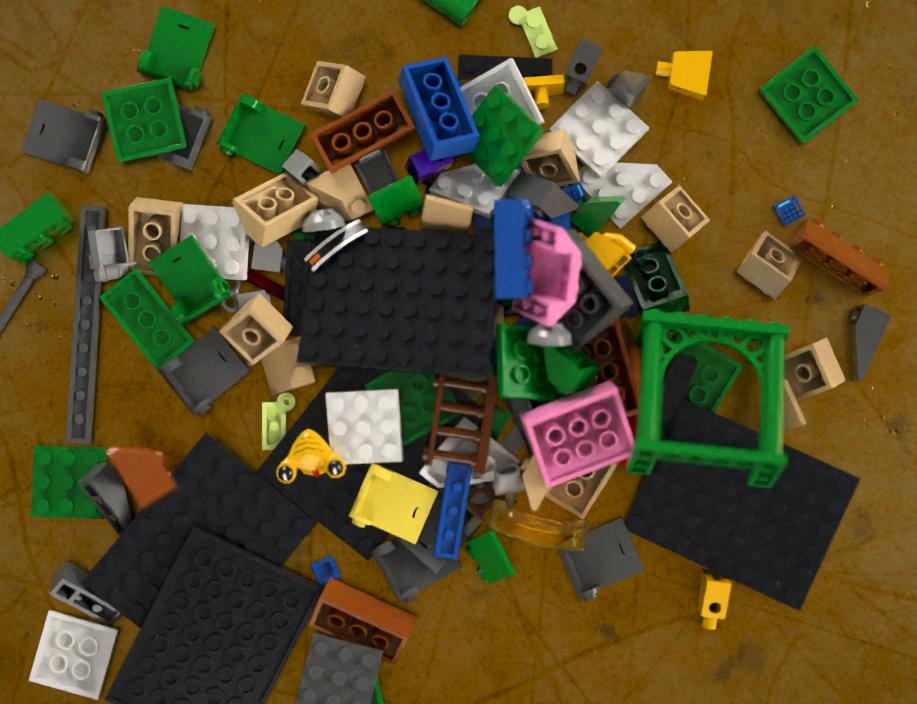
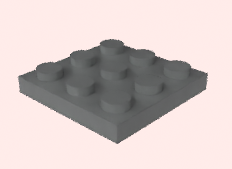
(339, 672)

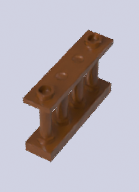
(481, 436)

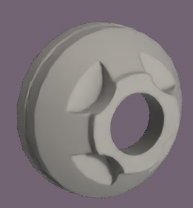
(322, 220)
(549, 335)

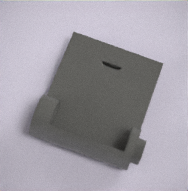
(195, 128)
(64, 135)
(201, 372)
(471, 524)
(602, 559)
(406, 572)

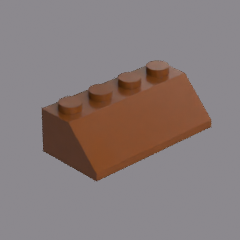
(362, 131)
(362, 619)

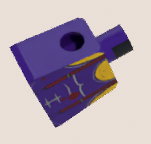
(423, 169)

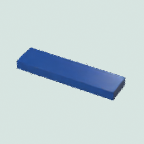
(452, 510)

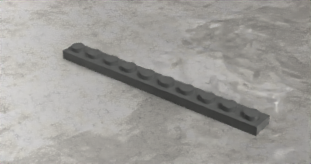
(84, 334)

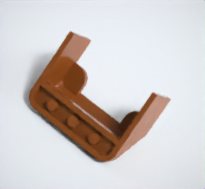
(142, 472)

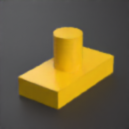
(543, 86)

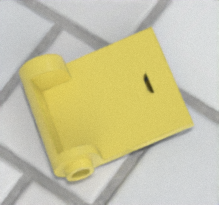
(390, 502)

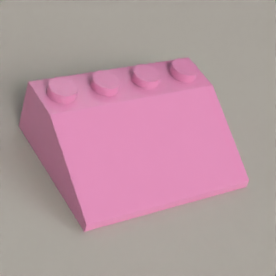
(578, 433)

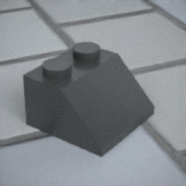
(543, 195)

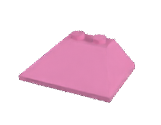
(553, 273)

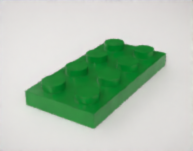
(147, 318)

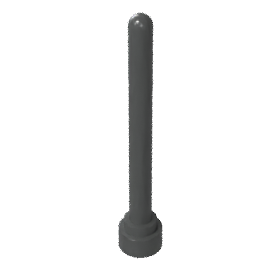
(32, 272)

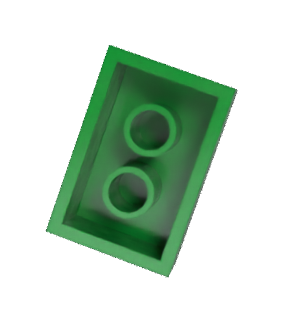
(34, 228)

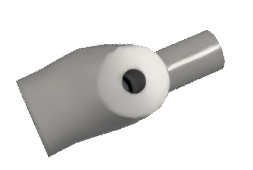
(508, 481)

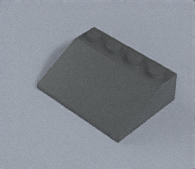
(597, 301)

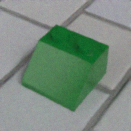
(396, 202)
(569, 370)
(490, 556)

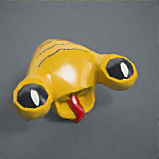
(311, 456)

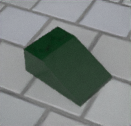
(657, 281)

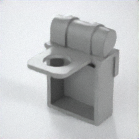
(376, 170)
(108, 254)

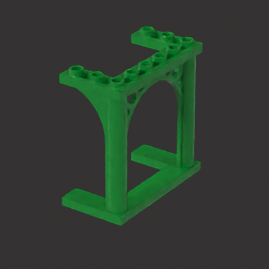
(769, 349)

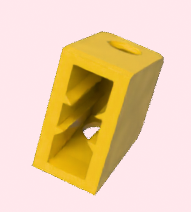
(687, 72)
(716, 590)

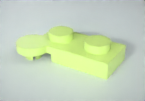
(535, 30)
(275, 420)

